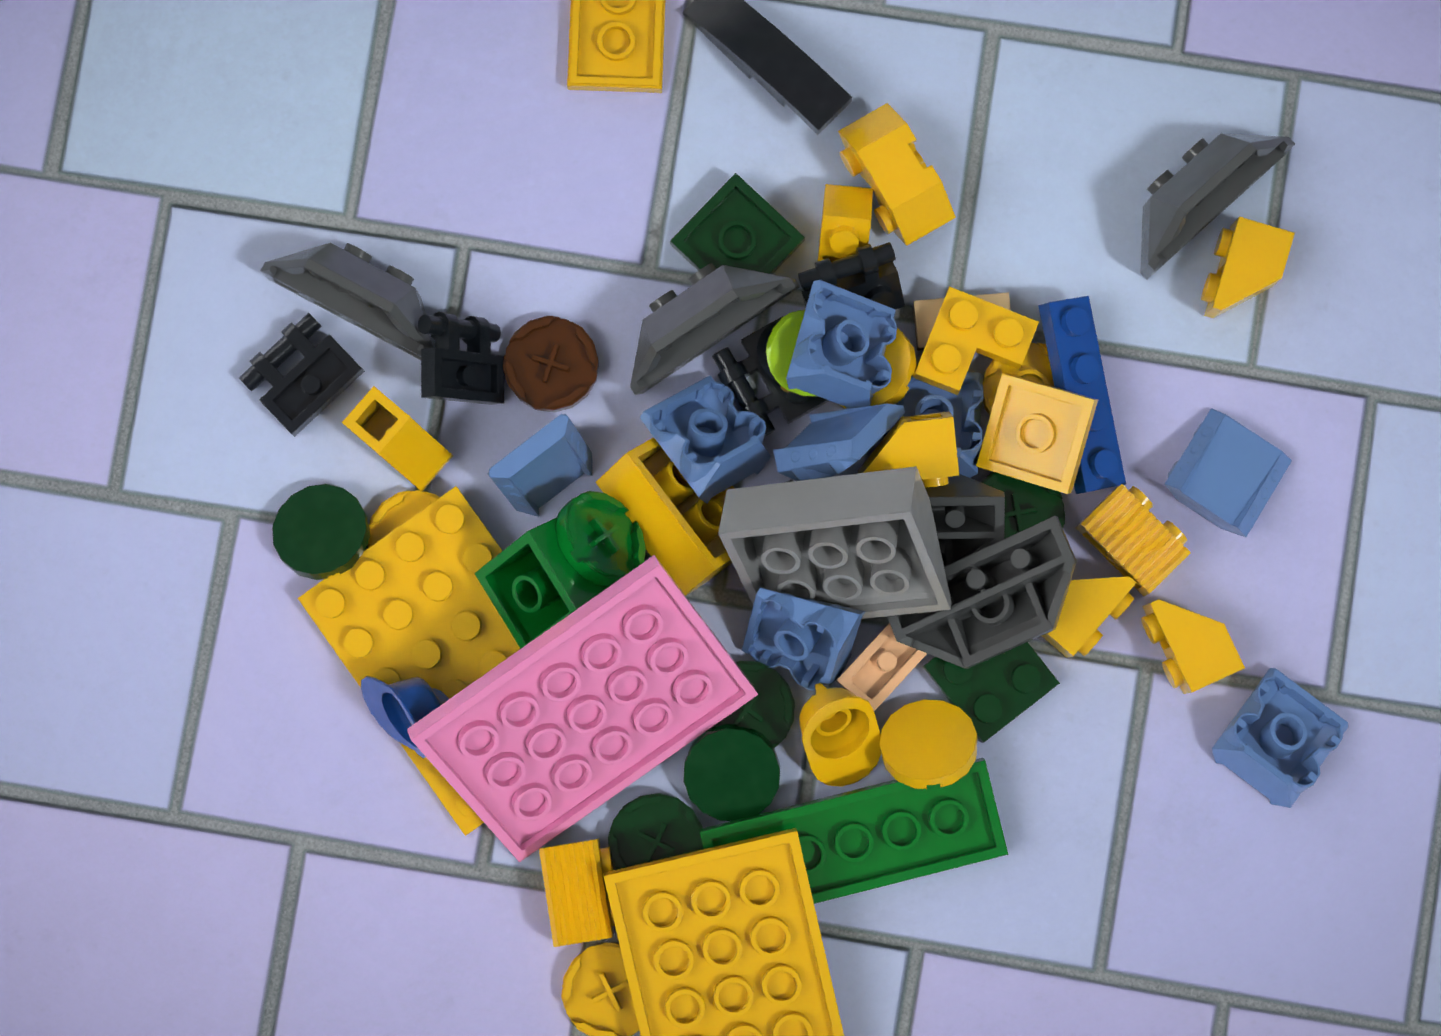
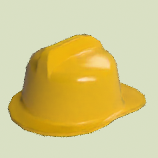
(839, 736)

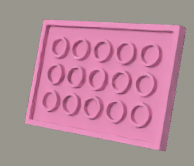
(583, 710)

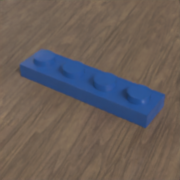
(1079, 369)

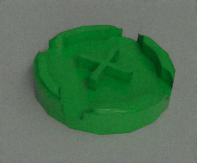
(599, 538)

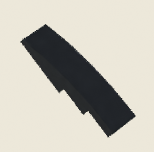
(770, 59)

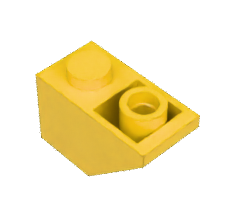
(844, 221)
(1249, 264)
(397, 438)
(920, 442)
(1085, 609)
(1194, 645)

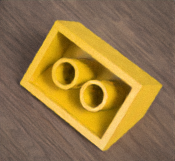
(671, 515)

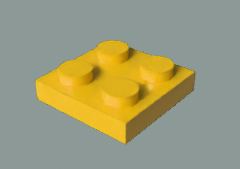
(1036, 433)

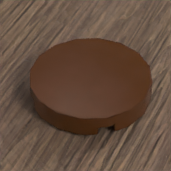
(551, 364)

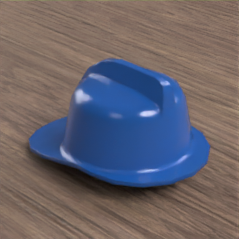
(401, 705)

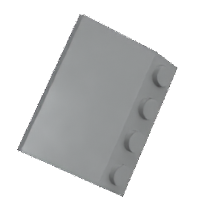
(840, 541)

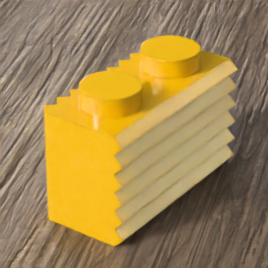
(1134, 538)
(577, 891)

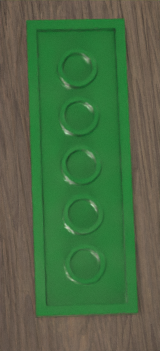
(882, 832)

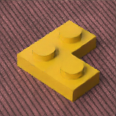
(968, 327)

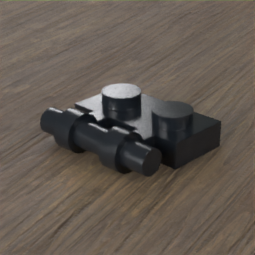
(864, 273)
(459, 374)
(734, 375)
(308, 385)

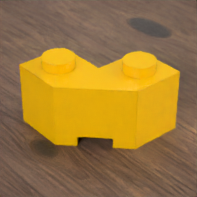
(907, 191)

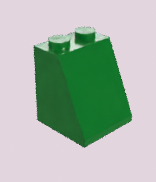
(534, 584)

